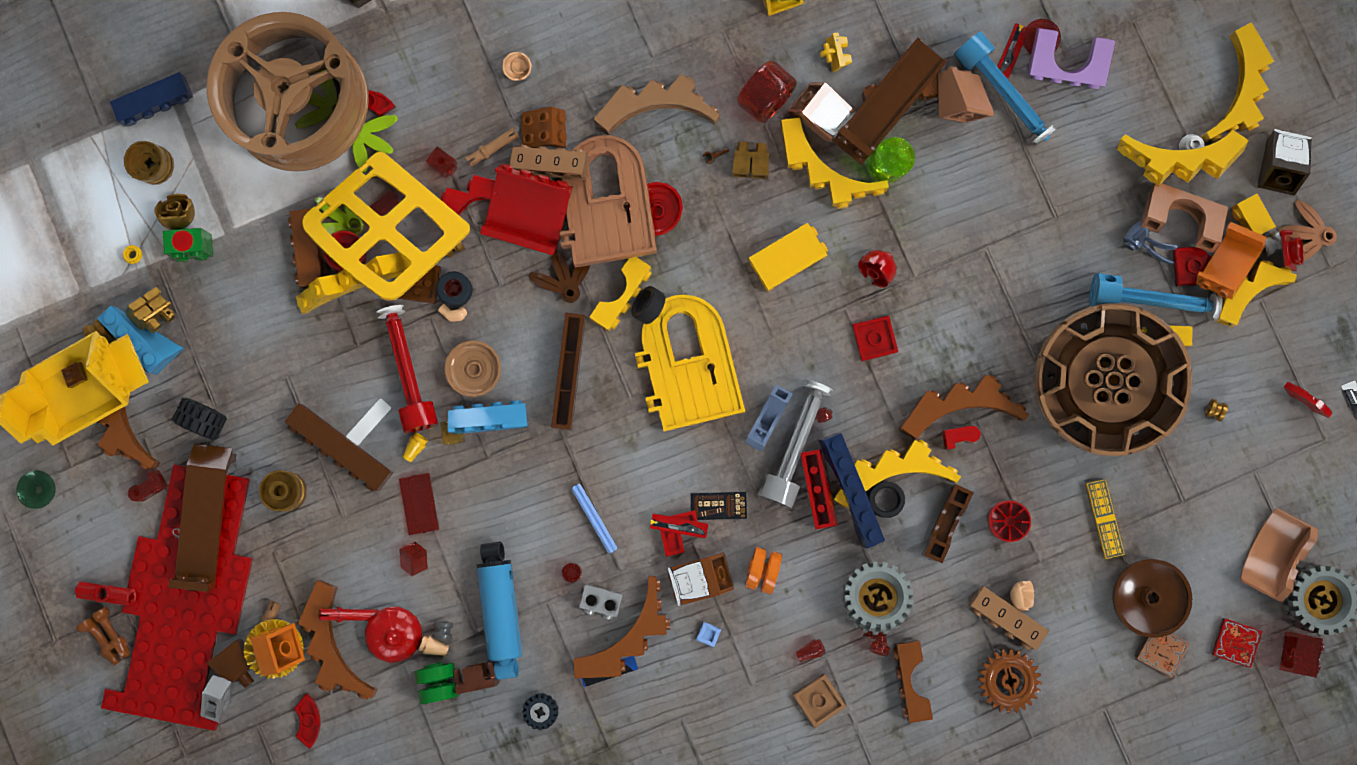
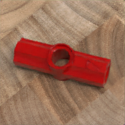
(114, 595)

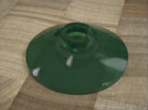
(27, 491)

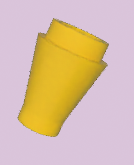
(415, 445)

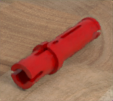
(346, 614)

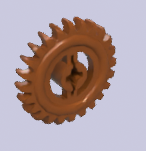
(1006, 661)

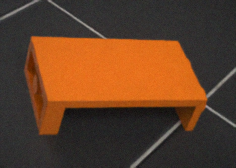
(1232, 261)

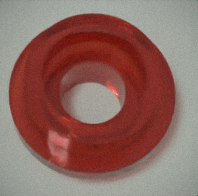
(823, 415)

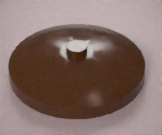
(1152, 598)

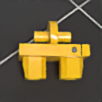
(833, 52)

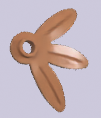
(1316, 234)

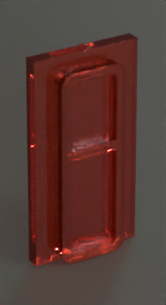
(419, 504)

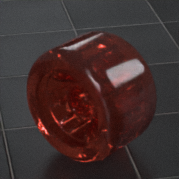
(766, 91)

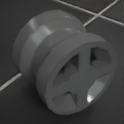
(442, 630)

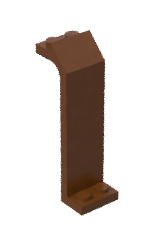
(889, 101)
(202, 517)

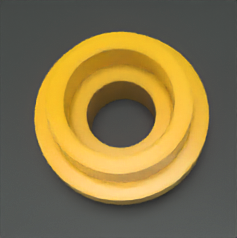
(127, 254)

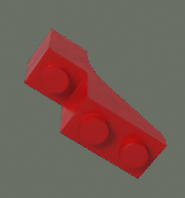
(479, 189)

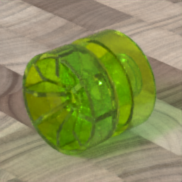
(892, 160)

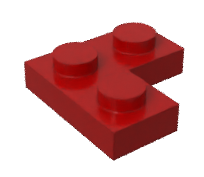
(672, 541)

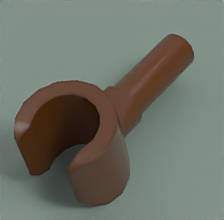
(715, 155)

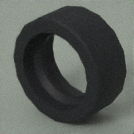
(648, 305)
(899, 492)

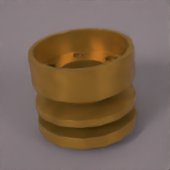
(139, 158)

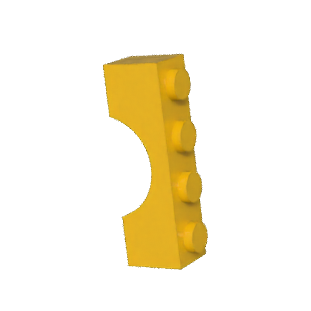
(607, 313)

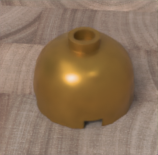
(175, 212)

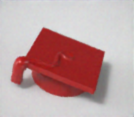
(1292, 250)

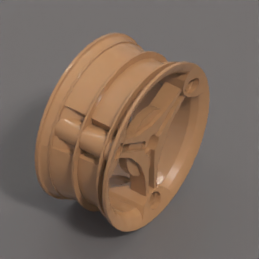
(282, 74)

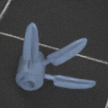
(1137, 236)

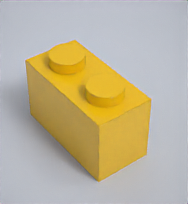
(1253, 215)

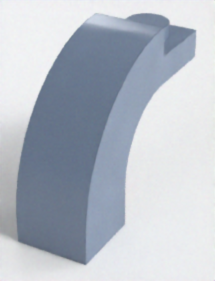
(768, 418)

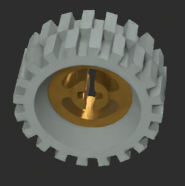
(1341, 596)
(896, 608)

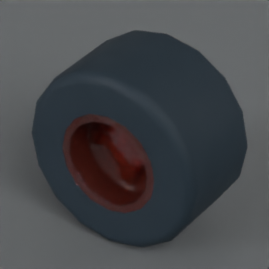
(454, 289)

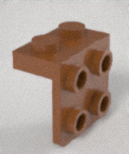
(544, 127)

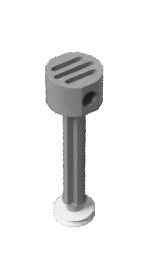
(780, 488)

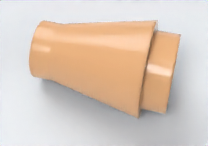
(433, 646)

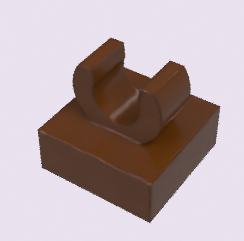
(74, 375)

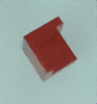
(413, 558)

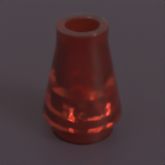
(812, 650)

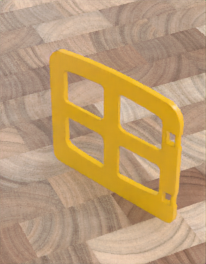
(384, 227)

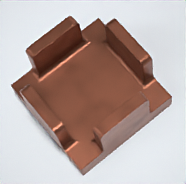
(475, 678)

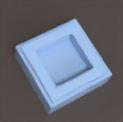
(708, 634)

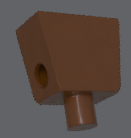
(232, 664)

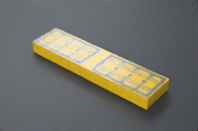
(1105, 519)

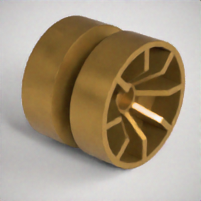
(282, 491)

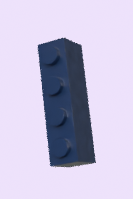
(151, 99)

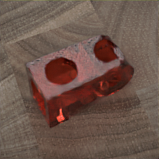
(148, 488)

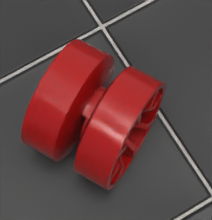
(1009, 521)

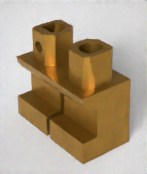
(759, 159)
(149, 309)

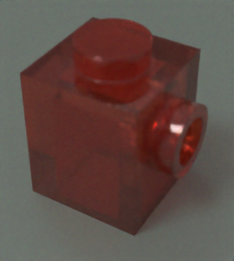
(442, 162)

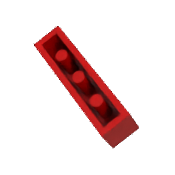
(819, 489)

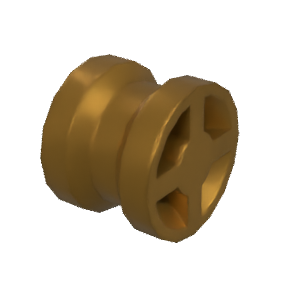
(1216, 410)

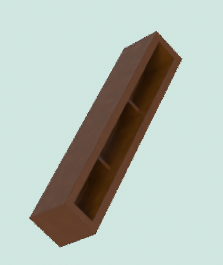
(568, 371)
(339, 447)

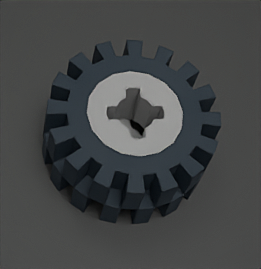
(545, 707)

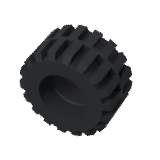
(199, 418)

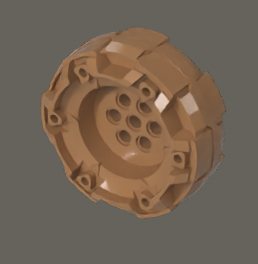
(1154, 358)

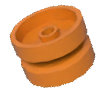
(762, 570)

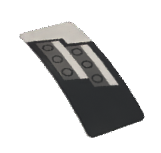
(1350, 391)

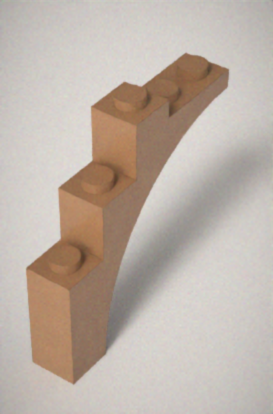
(654, 96)

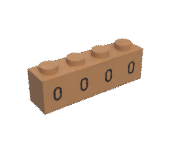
(551, 163)
(1008, 618)

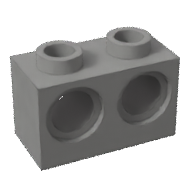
(602, 596)
(215, 698)

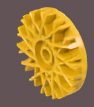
(249, 652)

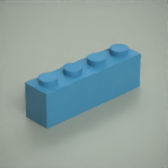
(152, 349)
(487, 418)

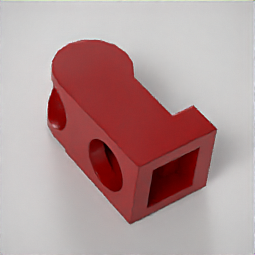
(968, 434)

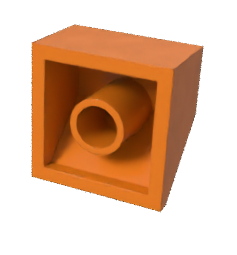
(277, 649)

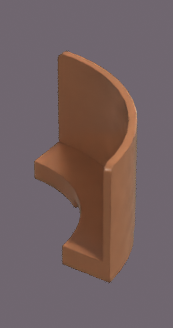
(1276, 554)

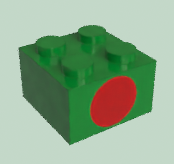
(188, 244)

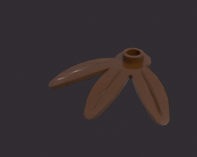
(566, 282)

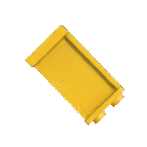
(788, 256)

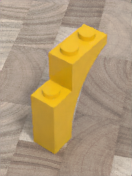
(1262, 276)

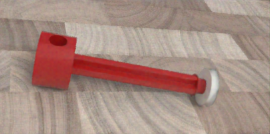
(417, 414)

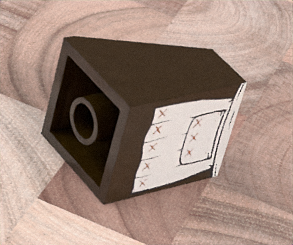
(1285, 162)

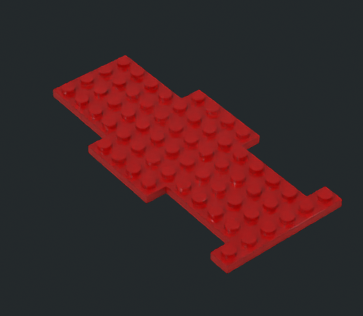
(176, 624)

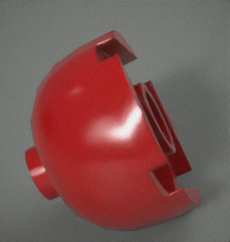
(879, 267)

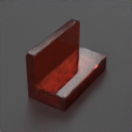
(385, 203)

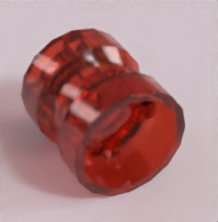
(569, 573)

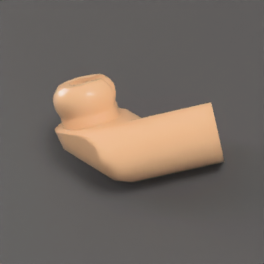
(453, 315)

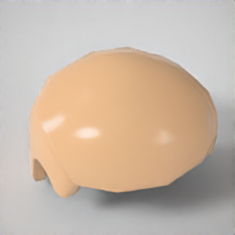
(516, 66)
(1022, 595)

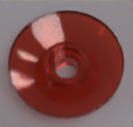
(1030, 31)

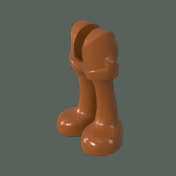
(108, 651)

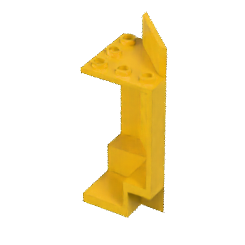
(49, 410)

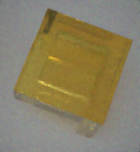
(449, 439)

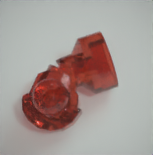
(879, 646)

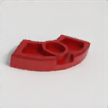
(379, 103)
(1309, 400)
(309, 721)

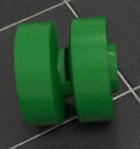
(437, 687)

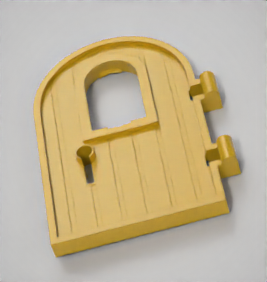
(687, 384)

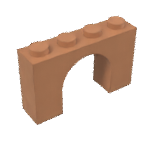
(1208, 214)

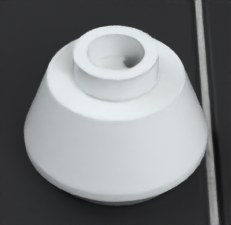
(1190, 142)

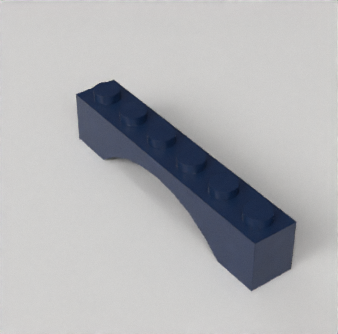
(862, 514)

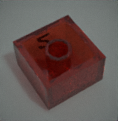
(1301, 654)

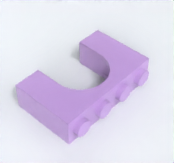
(1092, 73)

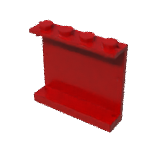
(527, 209)

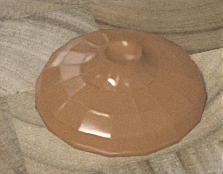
(472, 368)

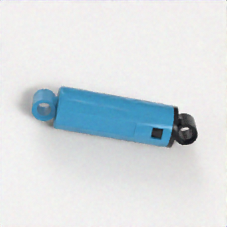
(499, 610)

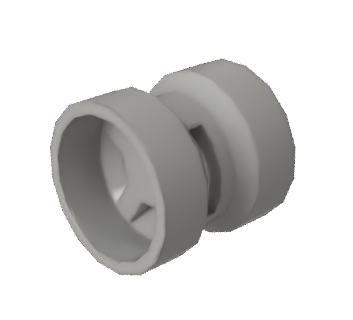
(1272, 243)

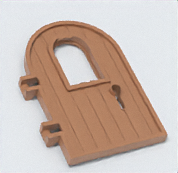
(602, 222)

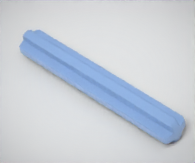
(594, 518)

